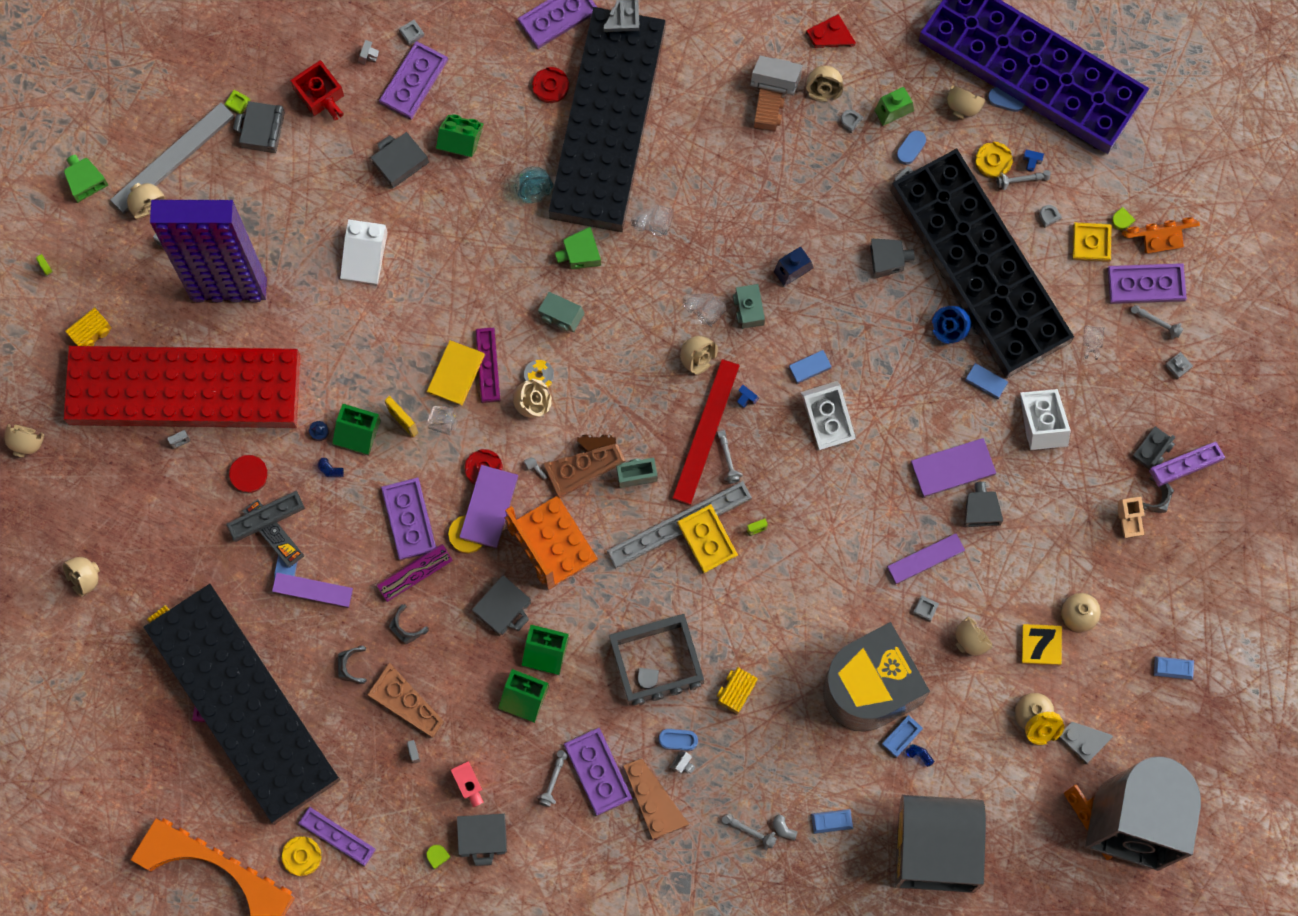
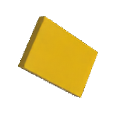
(456, 373)
(707, 538)

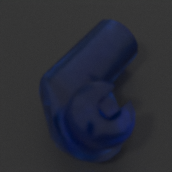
(326, 468)
(921, 752)

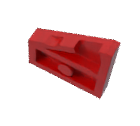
(830, 33)

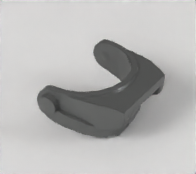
(1162, 507)
(404, 636)
(342, 661)

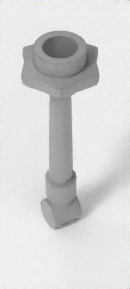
(1003, 181)
(1175, 330)
(732, 476)
(547, 799)
(768, 840)

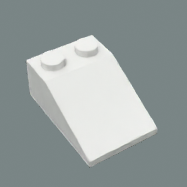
(363, 251)
(828, 415)
(1045, 419)

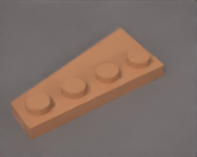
(575, 471)
(400, 698)
(654, 802)

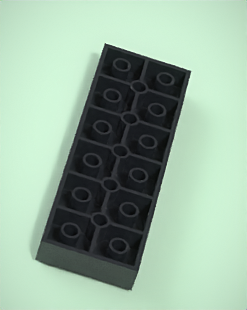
(607, 123)
(981, 263)
(242, 704)

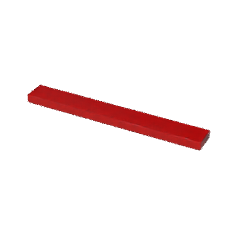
(706, 432)

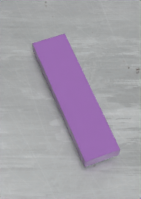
(1187, 464)
(925, 558)
(312, 590)
(337, 836)

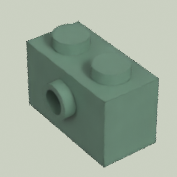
(749, 306)
(561, 312)
(637, 472)

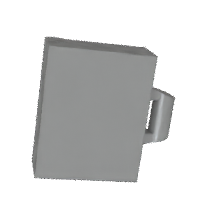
(776, 75)

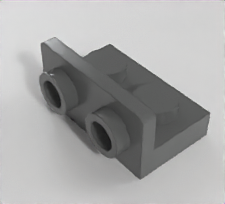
(1153, 448)

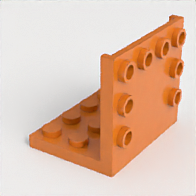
(551, 541)

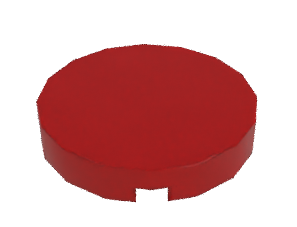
(550, 85)
(478, 458)
(248, 473)

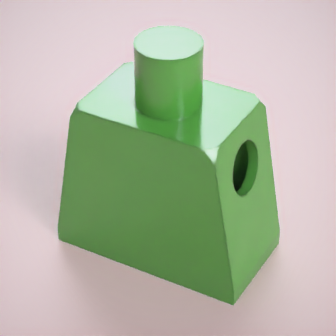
(896, 105)
(83, 178)
(580, 250)

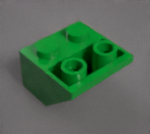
(459, 135)
(356, 429)
(545, 649)
(523, 695)

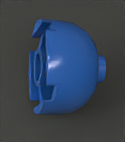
(951, 324)

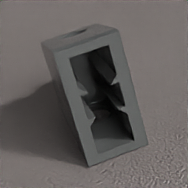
(889, 256)
(982, 508)

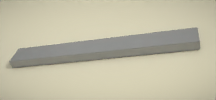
(177, 153)
(670, 530)

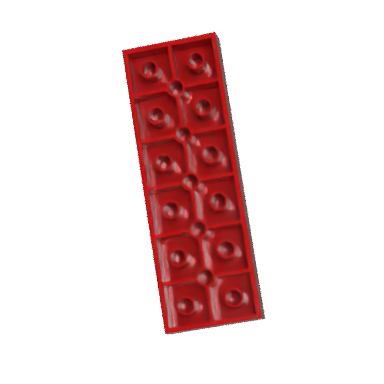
(182, 387)

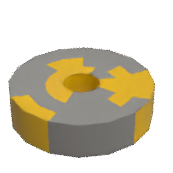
(539, 366)

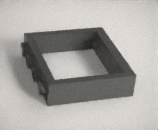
(648, 630)

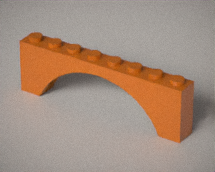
(166, 844)

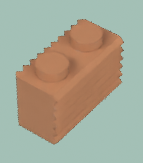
(767, 110)

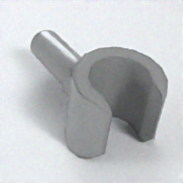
(531, 463)

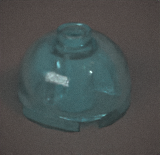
(533, 184)

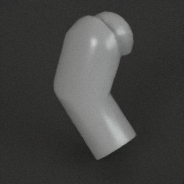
(781, 828)

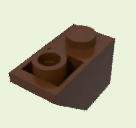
(589, 443)

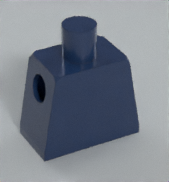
(794, 264)

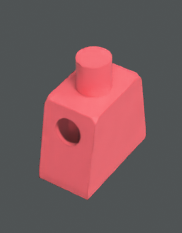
(464, 774)

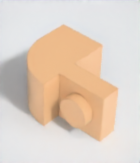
(1130, 513)

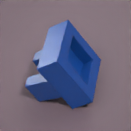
(1032, 158)
(747, 396)

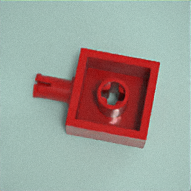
(322, 98)

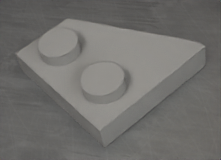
(623, 16)
(1084, 740)

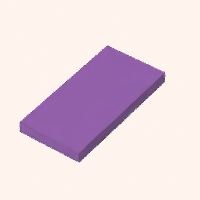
(554, 18)
(413, 80)
(1146, 283)
(953, 467)
(488, 505)
(408, 518)
(598, 771)

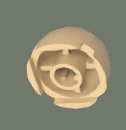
(824, 83)
(964, 102)
(140, 199)
(697, 354)
(532, 398)
(22, 440)
(82, 574)
(1080, 612)
(972, 638)
(1030, 706)

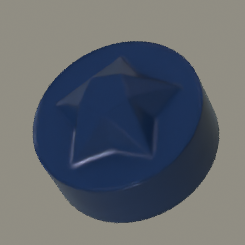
(318, 430)

